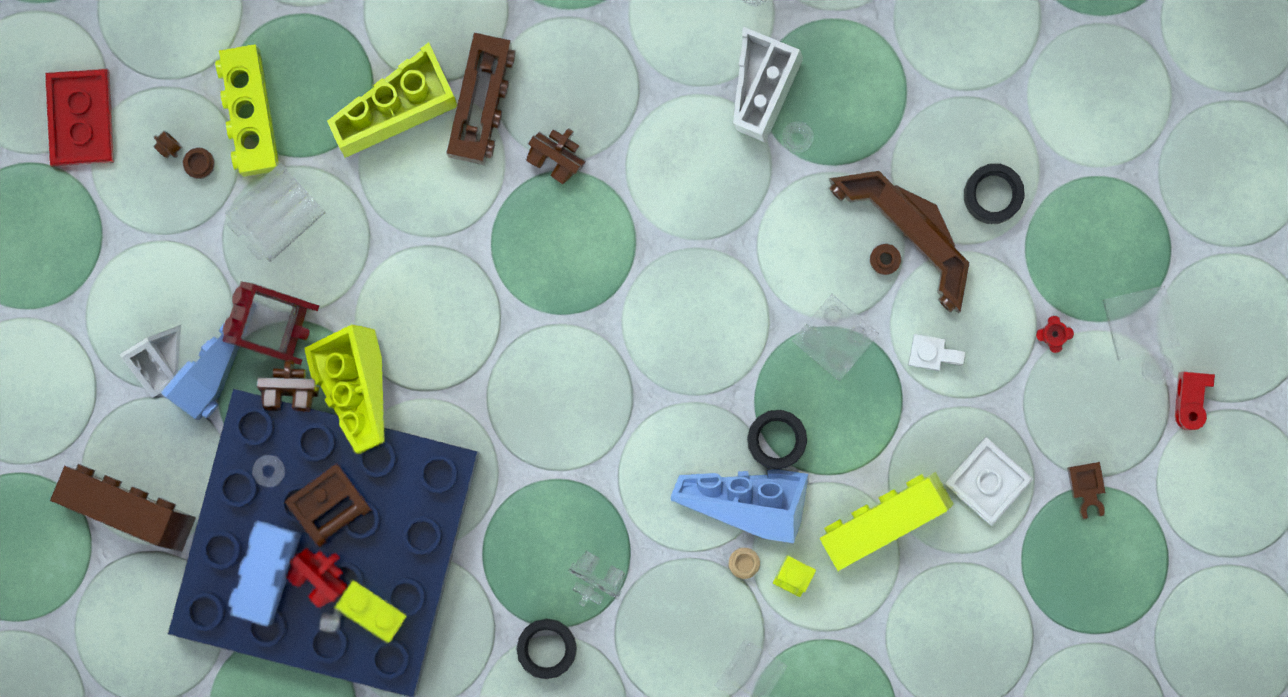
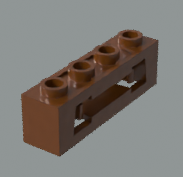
(492, 49)

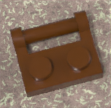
(320, 497)

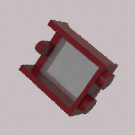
(267, 321)

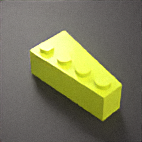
(394, 104)

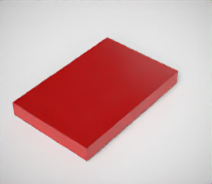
(79, 117)

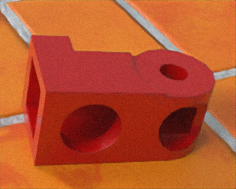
(1190, 399)

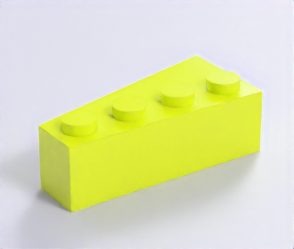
(886, 521)

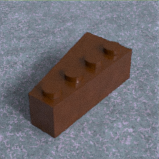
(123, 508)

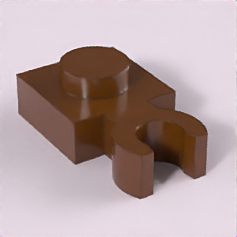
(1087, 482)

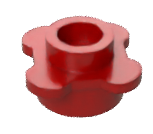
(1055, 343)

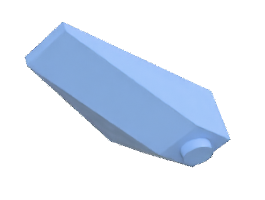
(202, 382)
(757, 504)

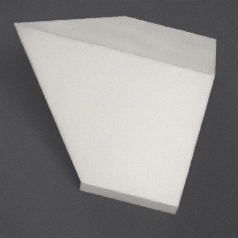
(155, 360)

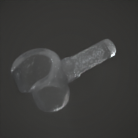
(329, 622)

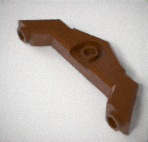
(918, 221)

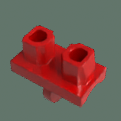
(320, 572)

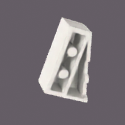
(763, 82)

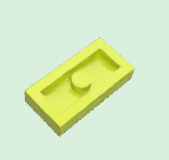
(370, 611)

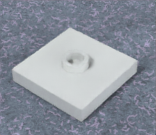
(988, 481)

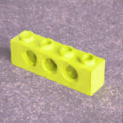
(231, 64)

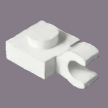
(930, 352)

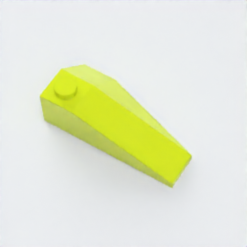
(350, 375)

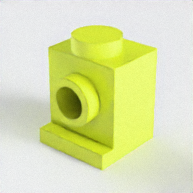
(794, 576)

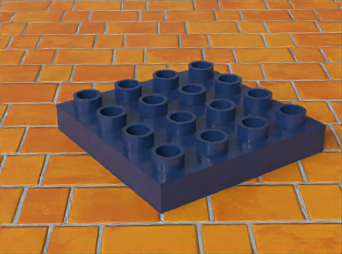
(393, 551)

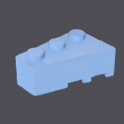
(264, 573)

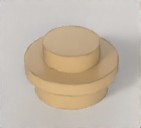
(744, 563)

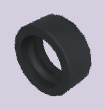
(1011, 177)
(800, 436)
(523, 654)

